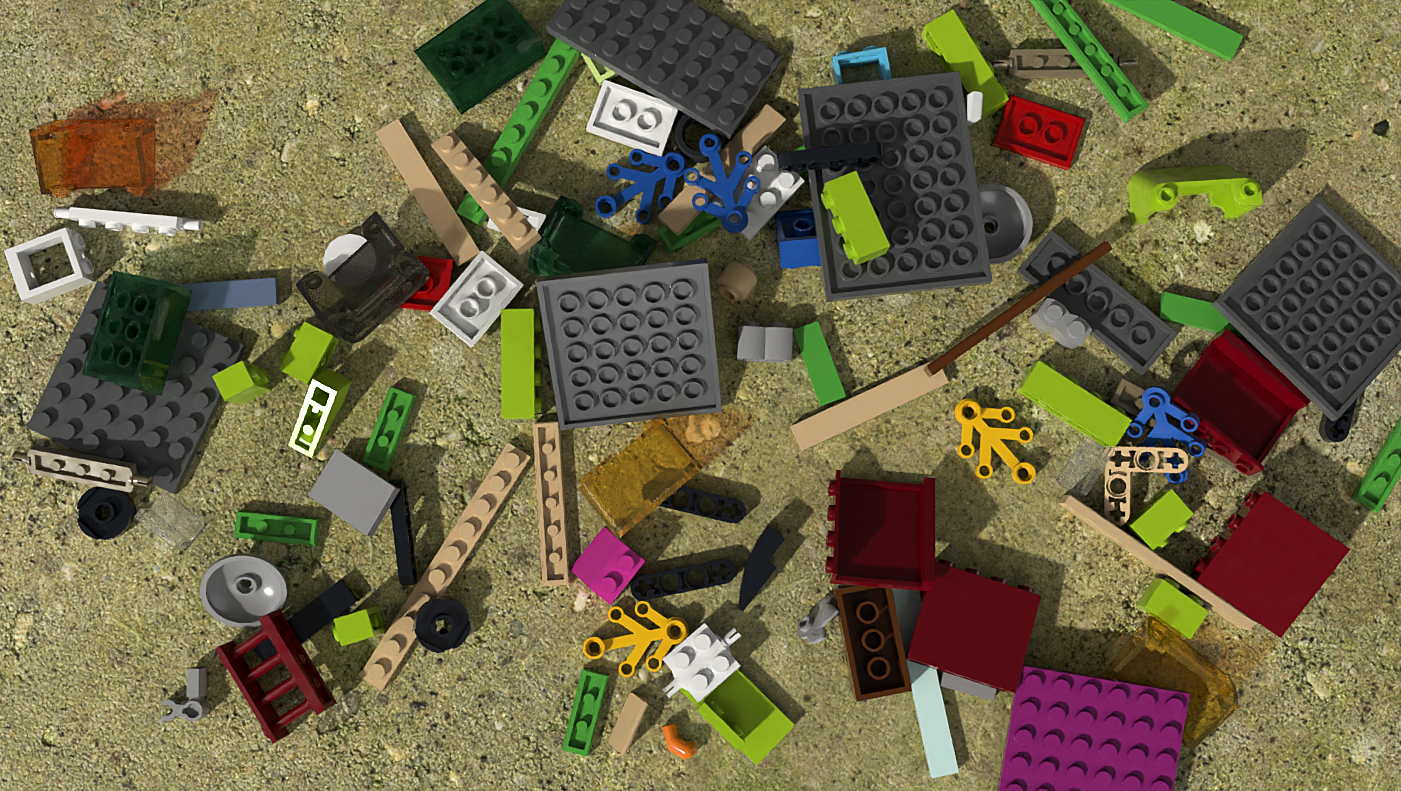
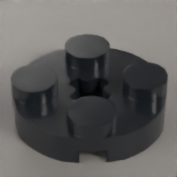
(90, 514)
(436, 609)

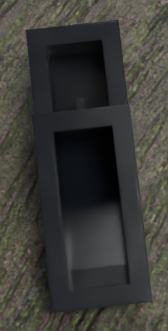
(758, 568)

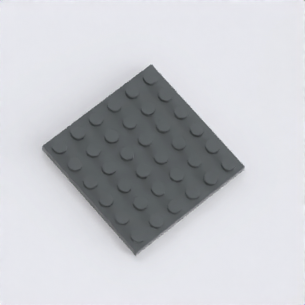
(1319, 308)
(631, 343)
(130, 423)

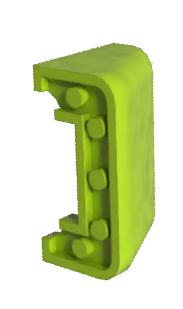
(1159, 190)

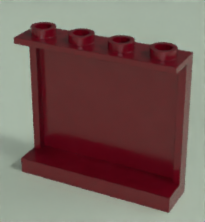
(1239, 401)
(881, 533)
(1269, 561)
(974, 627)

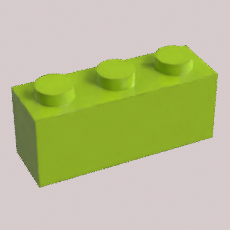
(855, 218)

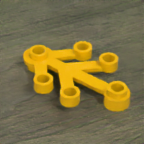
(990, 438)
(641, 637)

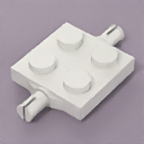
(701, 662)

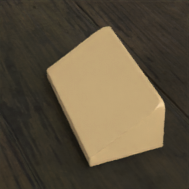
(628, 722)

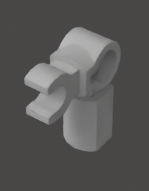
(196, 707)

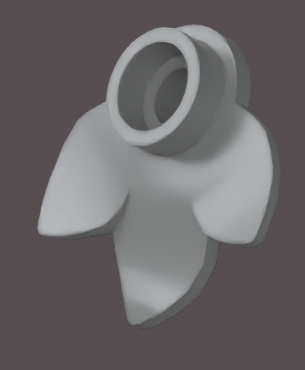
(812, 626)

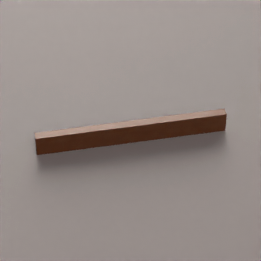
(1017, 308)

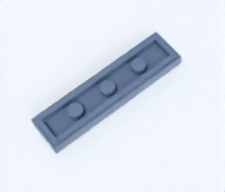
(233, 294)

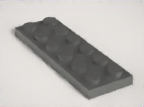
(1110, 310)

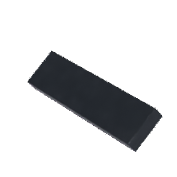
(314, 616)

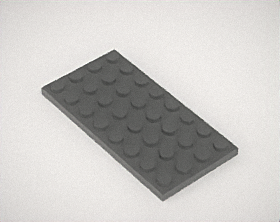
(673, 54)

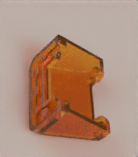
(95, 155)

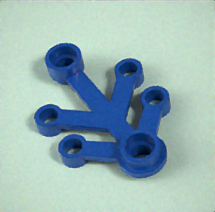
(644, 183)
(723, 188)
(1166, 430)

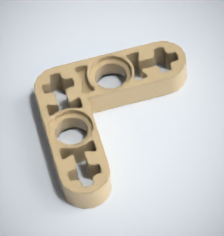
(1125, 473)

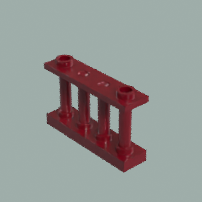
(297, 661)

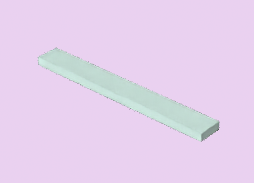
(926, 693)

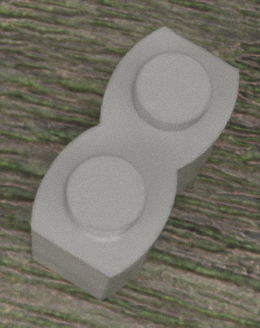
(1065, 328)
(764, 343)

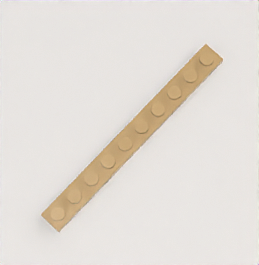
(446, 563)

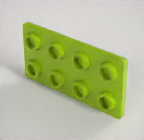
(744, 716)

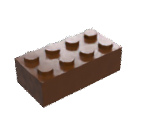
(871, 641)

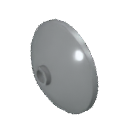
(1009, 221)
(240, 602)

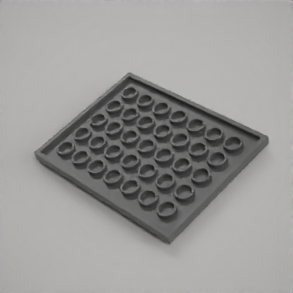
(920, 191)

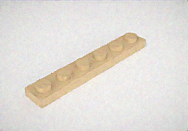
(486, 192)

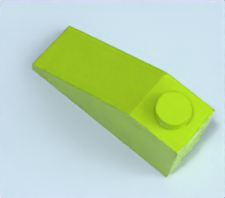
(319, 411)

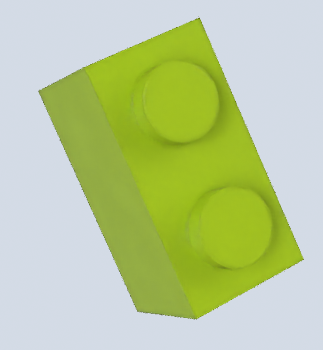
(308, 353)
(242, 382)
(1159, 519)
(1173, 608)
(358, 626)

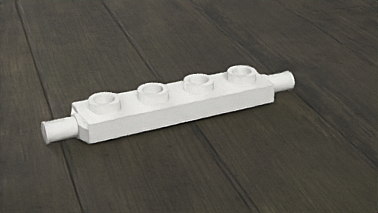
(137, 221)

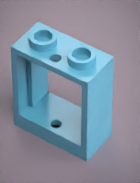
(867, 56)

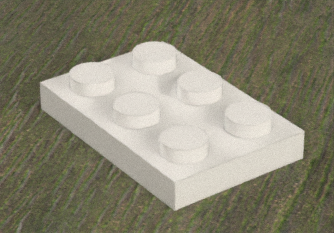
(632, 118)
(773, 194)
(476, 299)

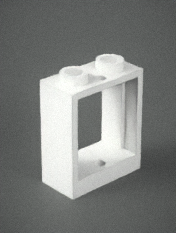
(24, 274)

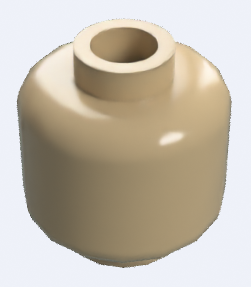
(736, 281)

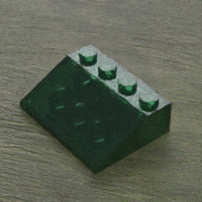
(481, 52)
(137, 332)

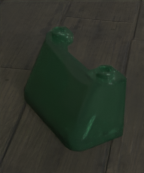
(577, 246)

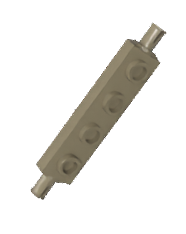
(1051, 63)
(83, 468)

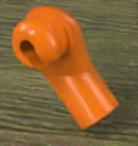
(676, 745)

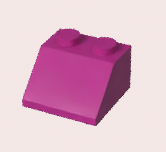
(607, 565)

